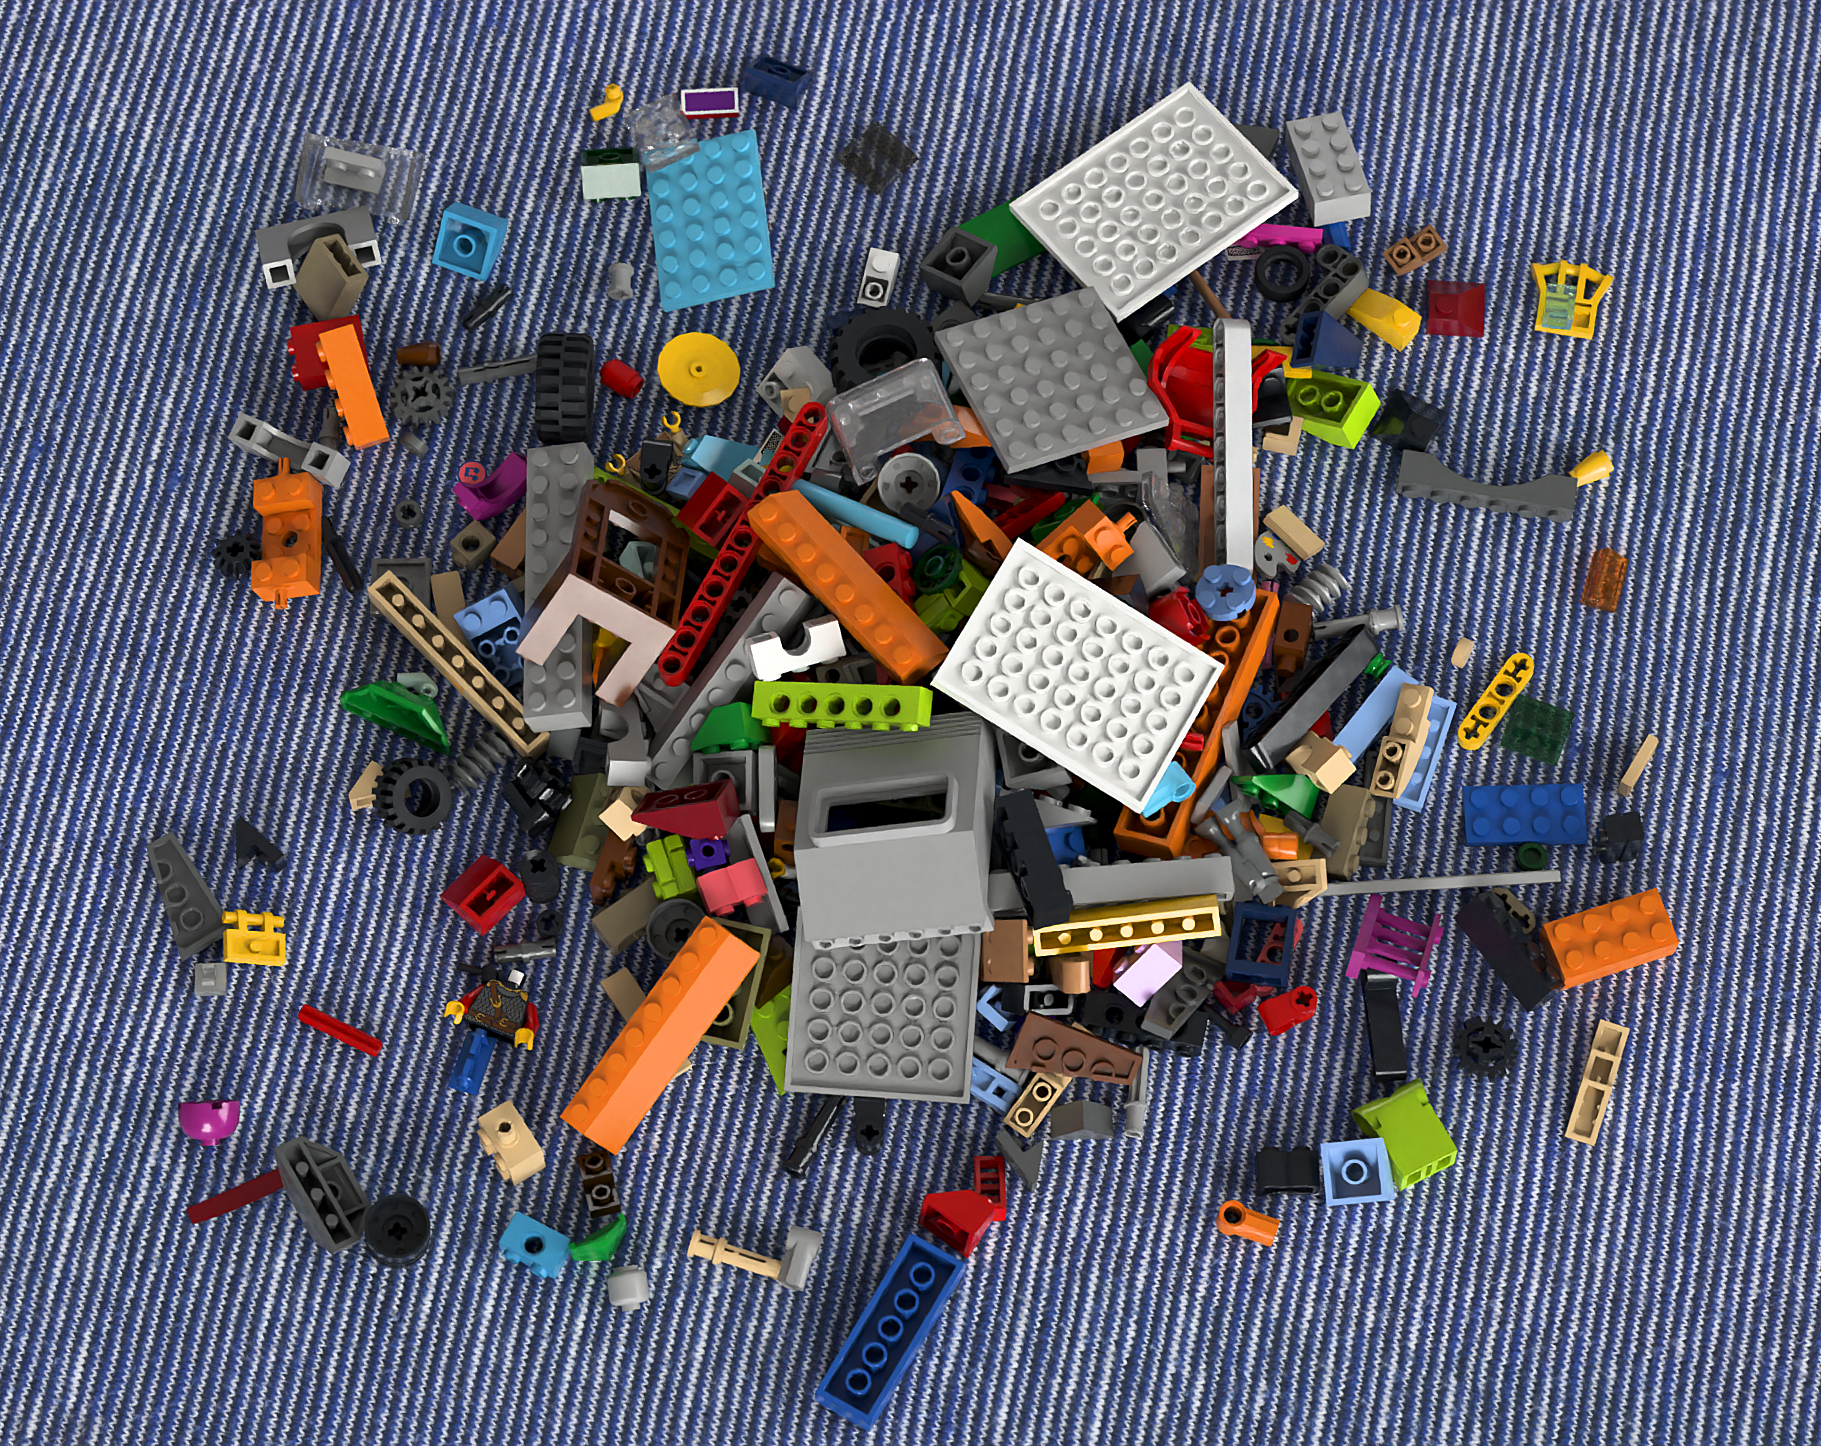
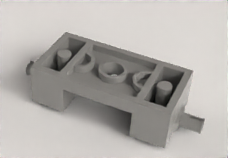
(1127, 484)

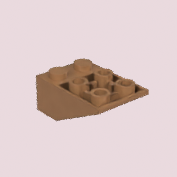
(1006, 951)

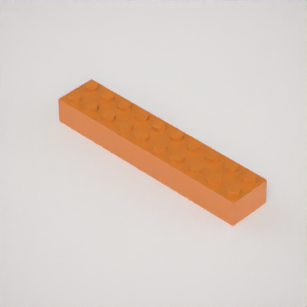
(1241, 648)

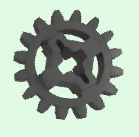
(424, 408)

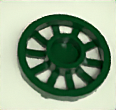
(937, 569)

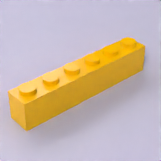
(1131, 925)

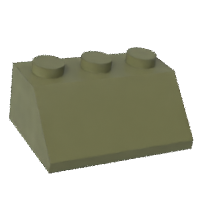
(579, 830)

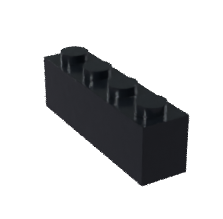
(1509, 951)

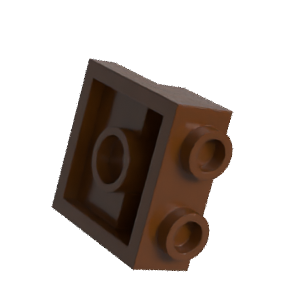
(614, 863)

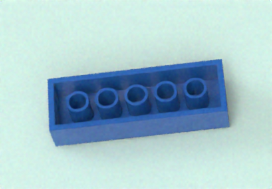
(890, 1332)

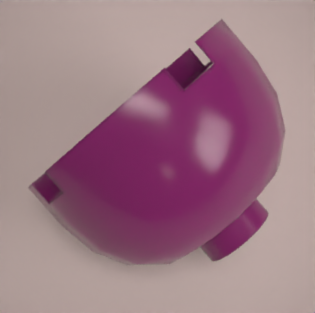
(209, 1119)

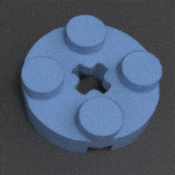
(1223, 577)

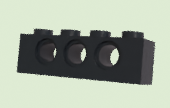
(1101, 1004)

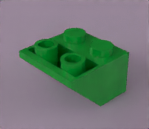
(731, 730)

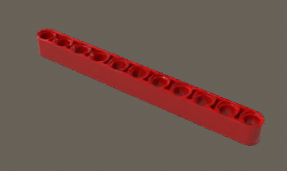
(740, 556)

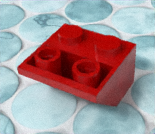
(713, 510)
(484, 894)

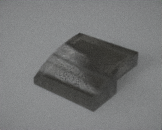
(877, 158)

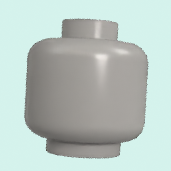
(628, 1287)

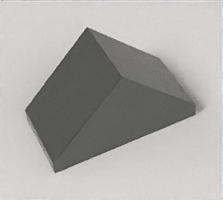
(1081, 1121)

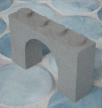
(284, 243)

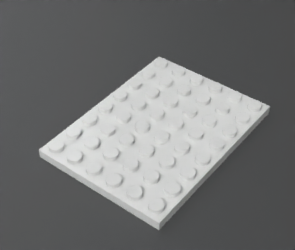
(1153, 201)
(1078, 675)

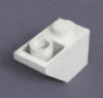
(879, 278)

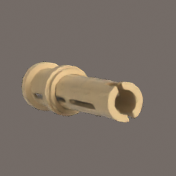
(720, 1251)

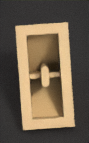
(361, 793)

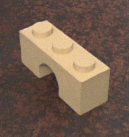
(1319, 759)

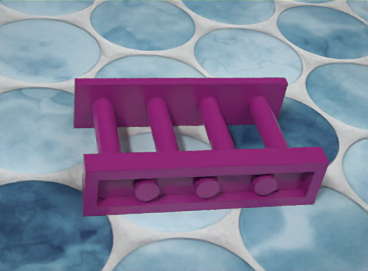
(1367, 944)

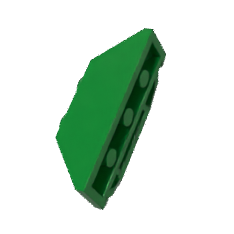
(399, 711)

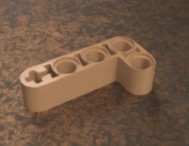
(1070, 971)

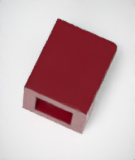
(1234, 996)

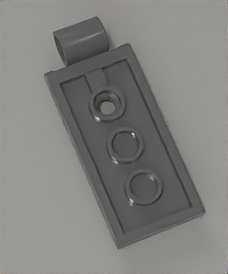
(825, 468)

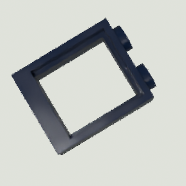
(1257, 972)

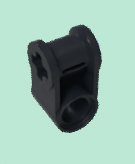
(655, 462)
(869, 1119)

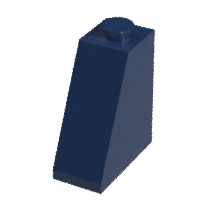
(1324, 344)
(946, 512)

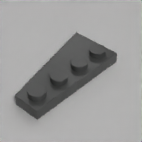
(186, 897)
(1182, 993)

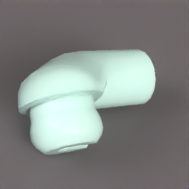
(420, 682)

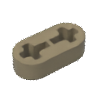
(1516, 909)

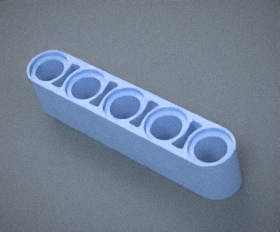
(1373, 715)

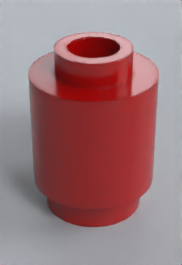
(621, 378)

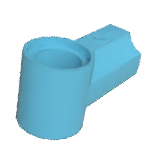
(1173, 786)

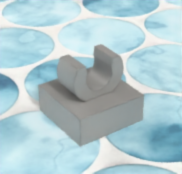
(210, 979)

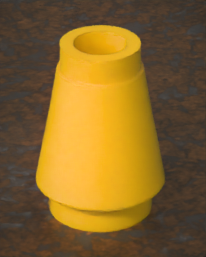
(1592, 468)

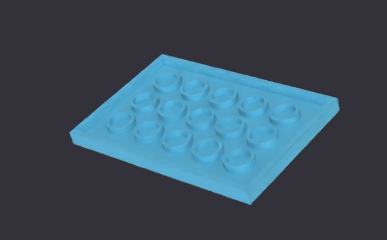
(711, 223)

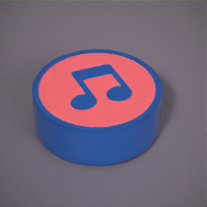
(472, 472)

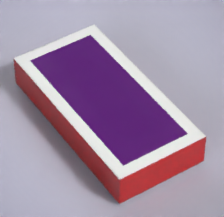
(710, 103)

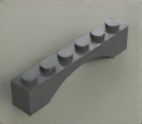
(1427, 477)

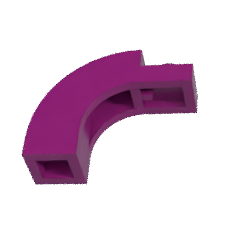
(495, 492)

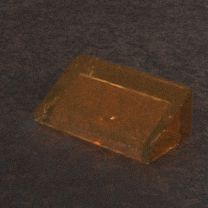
(1604, 580)

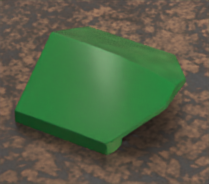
(601, 1244)

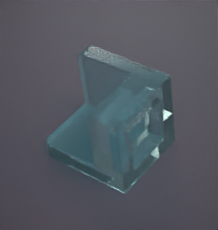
(1559, 306)

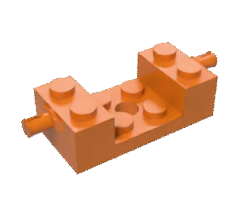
(289, 508)
(1088, 538)

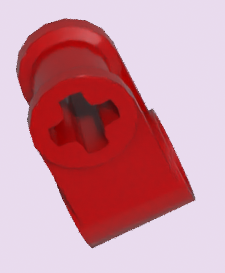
(1284, 1012)

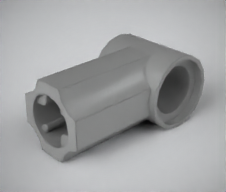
(800, 1250)

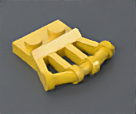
(1585, 309)

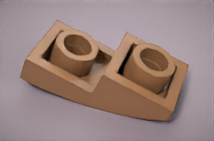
(1416, 251)

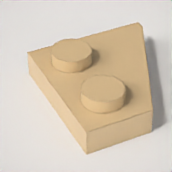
(1300, 880)

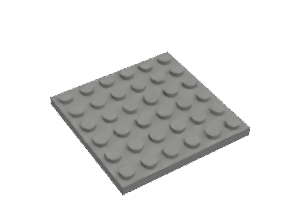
(1050, 379)
(884, 1018)

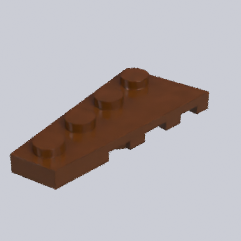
(1066, 1050)

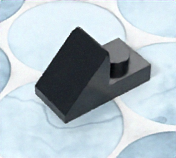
(252, 843)

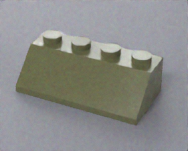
(733, 1021)

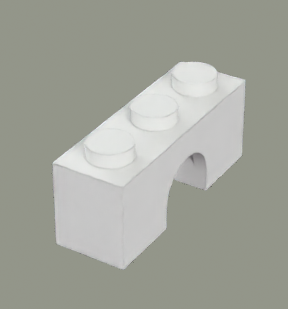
(821, 644)

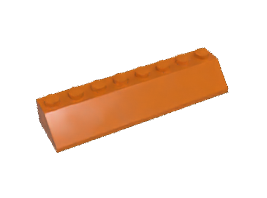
(847, 586)
(660, 1035)

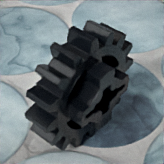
(544, 783)
(1496, 1050)

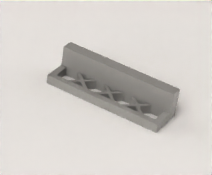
(745, 845)

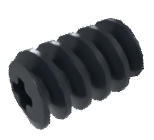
(540, 876)

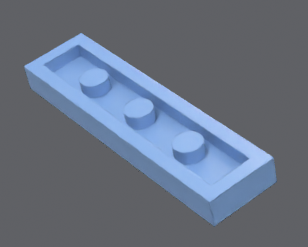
(1440, 716)

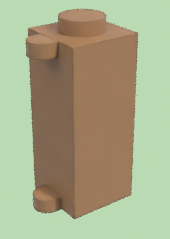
(511, 551)

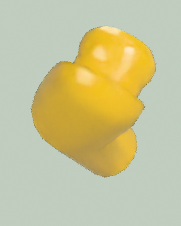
(610, 105)

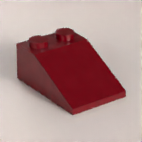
(691, 811)

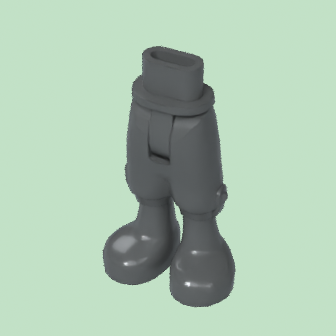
(1247, 856)

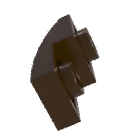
(599, 1184)

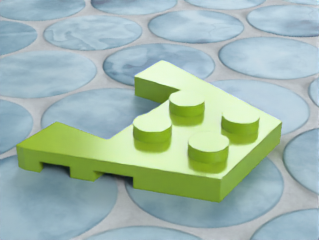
(771, 1029)

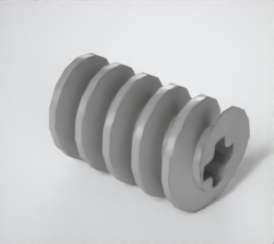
(1318, 588)

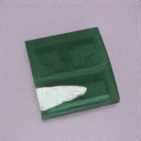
(1537, 730)

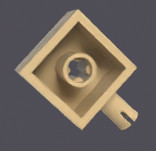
(511, 1142)

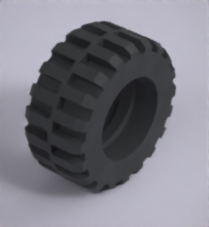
(879, 331)
(564, 388)

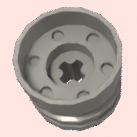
(908, 466)

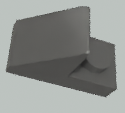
(1024, 1164)

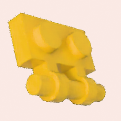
(254, 946)

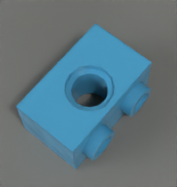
(525, 1230)

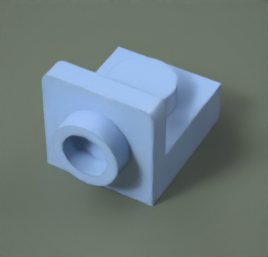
(685, 483)
(992, 1010)

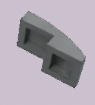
(1192, 461)

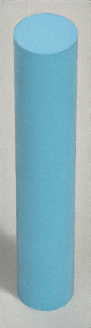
(858, 514)

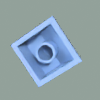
(1357, 1172)

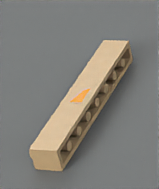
(456, 664)

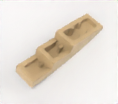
(1597, 1082)

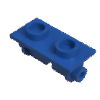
(472, 1062)

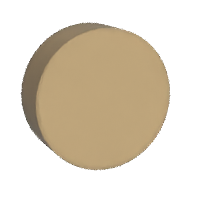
(1462, 652)

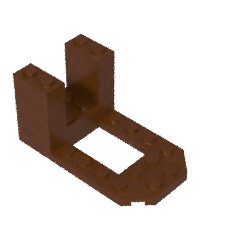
(609, 595)

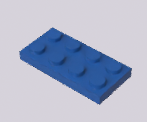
(1524, 814)

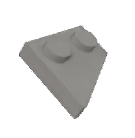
(657, 698)

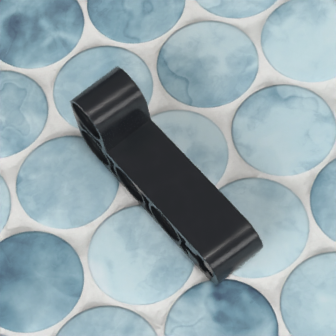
(1383, 1024)

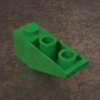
(1280, 792)

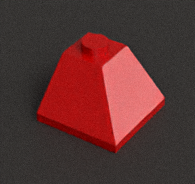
(957, 1218)

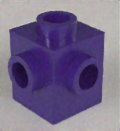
(707, 864)

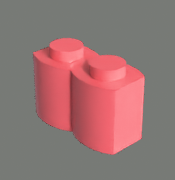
(732, 887)

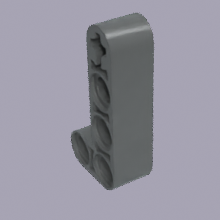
(1340, 288)

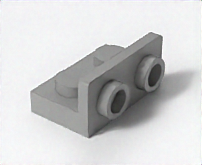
(353, 170)

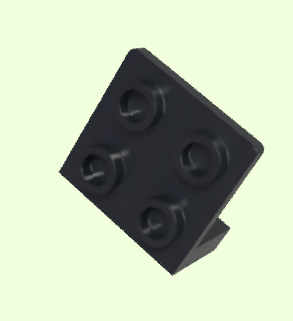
(1272, 400)

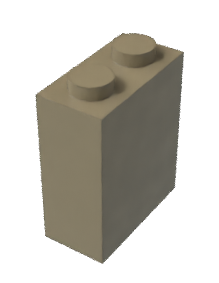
(330, 278)

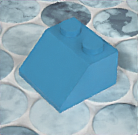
(469, 240)

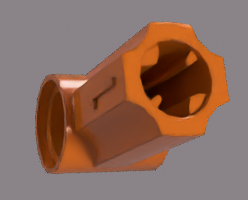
(1251, 1224)

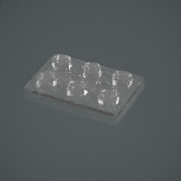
(661, 132)

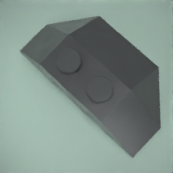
(323, 1193)

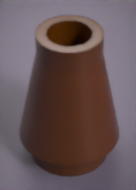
(420, 354)

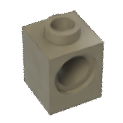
(477, 535)

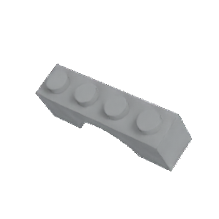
(271, 444)
(628, 756)

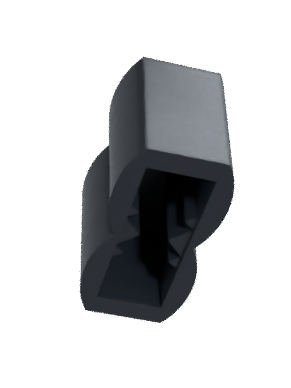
(1287, 1172)

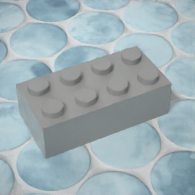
(1327, 169)

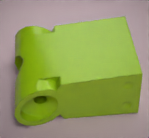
(1411, 1133)

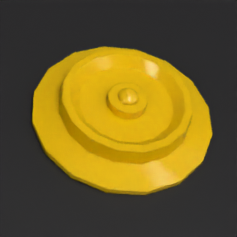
(698, 369)

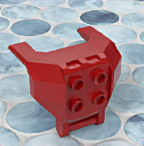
(1184, 385)

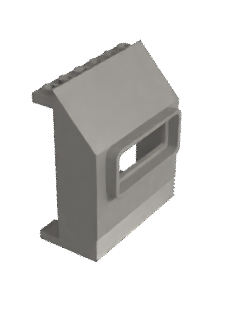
(903, 876)

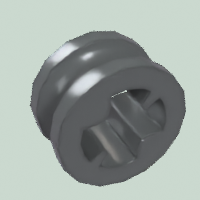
(412, 522)

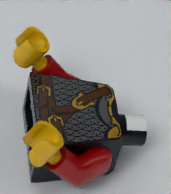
(500, 1010)

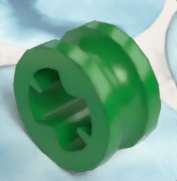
(1377, 667)

